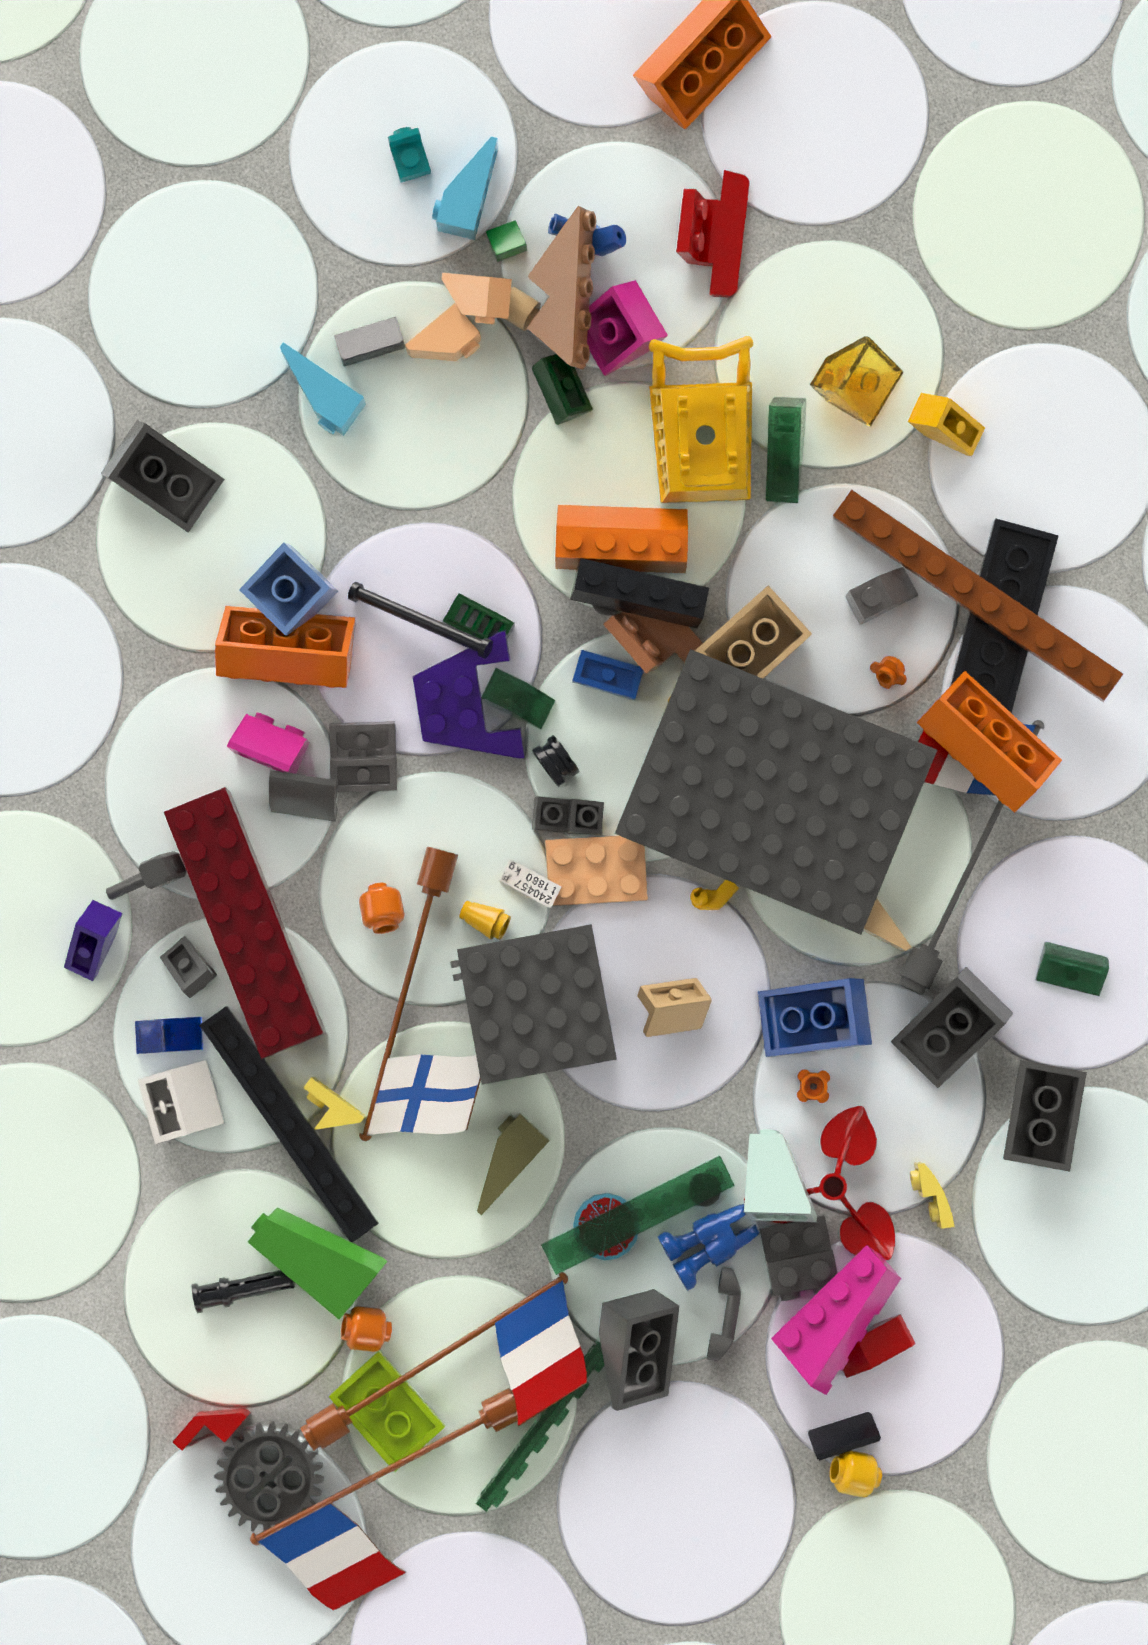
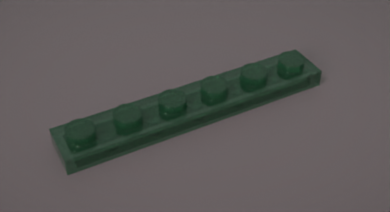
(637, 1214)
(535, 1437)

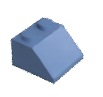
(288, 589)

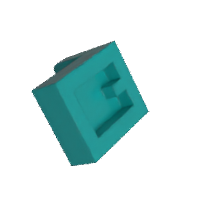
(408, 154)

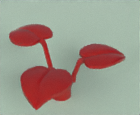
(854, 1140)

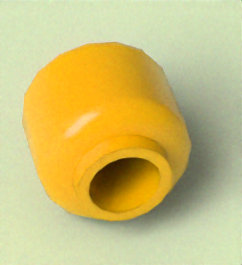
(855, 1473)

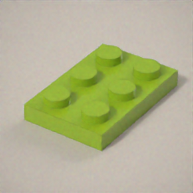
(394, 1422)

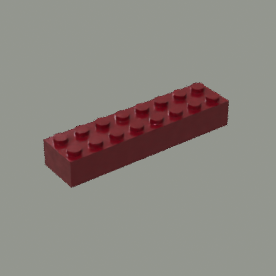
(245, 922)

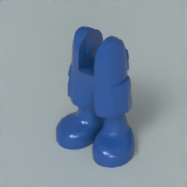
(718, 1242)

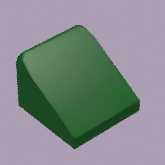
(506, 240)

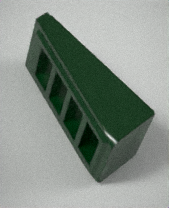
(483, 611)

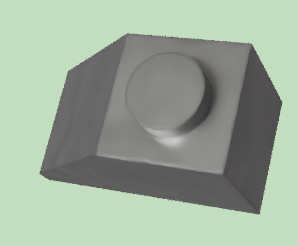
(880, 595)

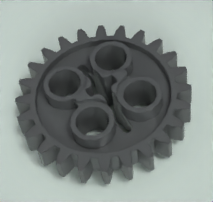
(249, 1456)

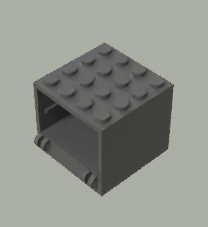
(536, 1004)

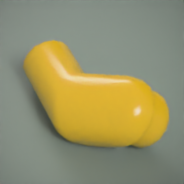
(713, 899)

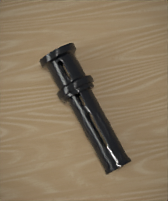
(227, 1291)

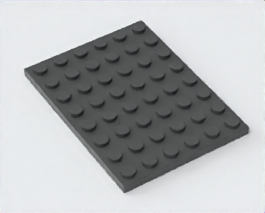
(775, 791)

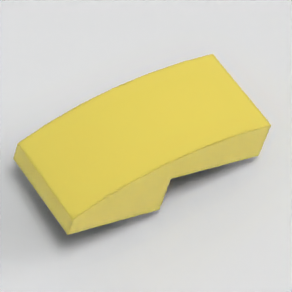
(927, 1185)

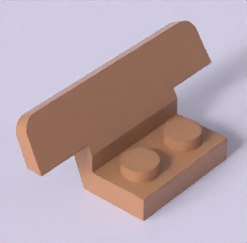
(651, 640)

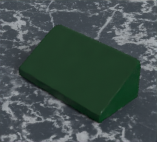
(561, 389)

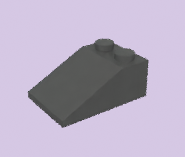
(162, 475)
(952, 1027)
(638, 1347)

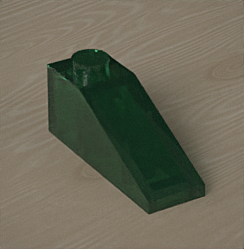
(785, 449)

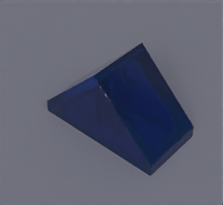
(168, 1035)

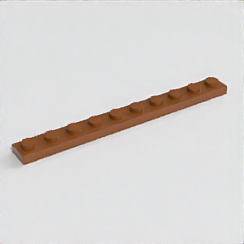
(978, 596)

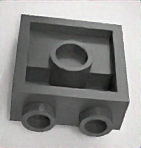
(798, 1257)

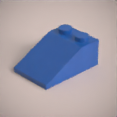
(814, 1017)

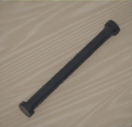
(481, 646)

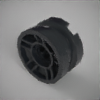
(555, 760)

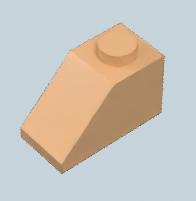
(480, 296)
(446, 338)

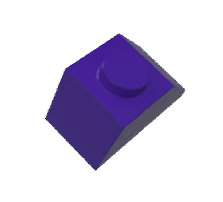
(92, 939)

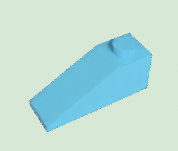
(465, 196)
(330, 398)

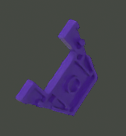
(453, 706)

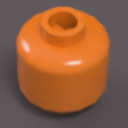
(381, 908)
(365, 1329)

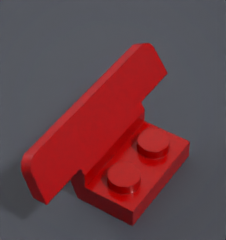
(714, 232)

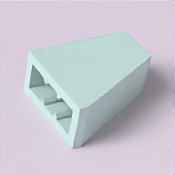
(774, 1181)

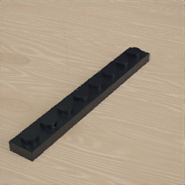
(289, 1124)

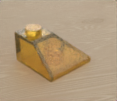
(857, 379)

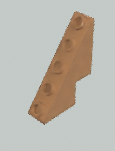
(565, 277)

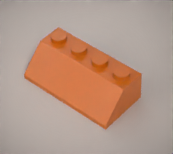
(701, 57)
(622, 537)
(310, 655)
(989, 742)

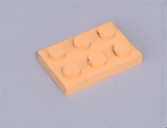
(597, 870)

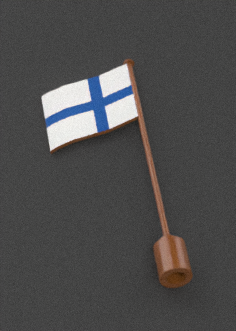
(423, 1090)

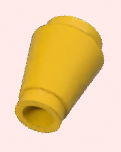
(486, 919)

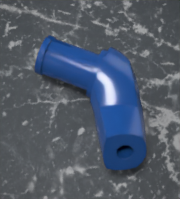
(604, 239)

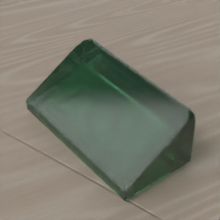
(1072, 968)

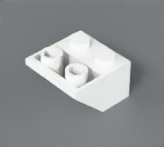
(180, 1101)

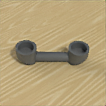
(721, 1343)

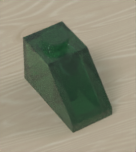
(517, 698)

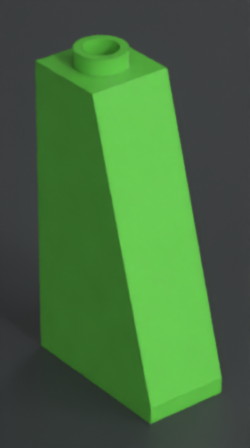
(316, 1259)

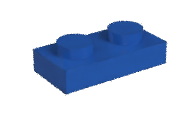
(608, 675)

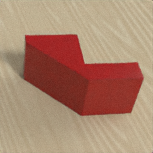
(879, 1345)
(220, 1422)

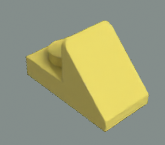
(339, 1111)

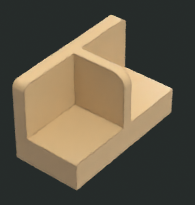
(674, 1006)

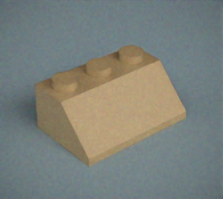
(757, 636)

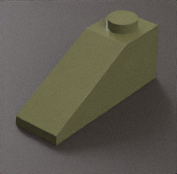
(512, 1153)

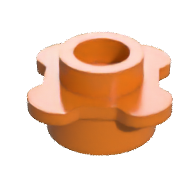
(889, 672)
(806, 1079)

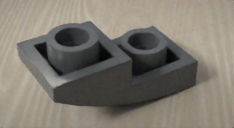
(567, 815)

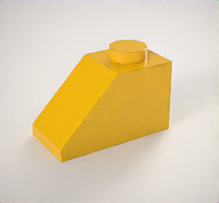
(946, 423)

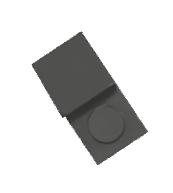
(188, 967)

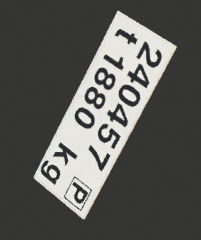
(530, 883)

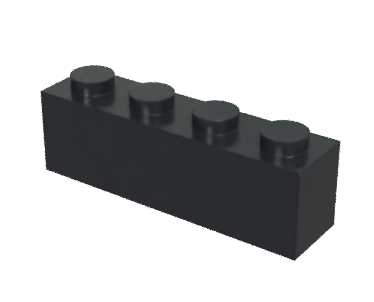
(639, 593)

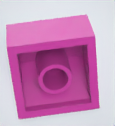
(622, 327)
(268, 744)

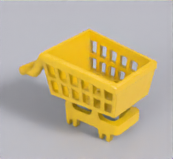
(685, 466)

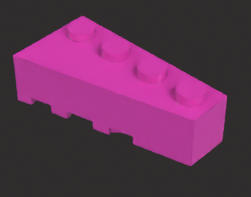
(837, 1318)

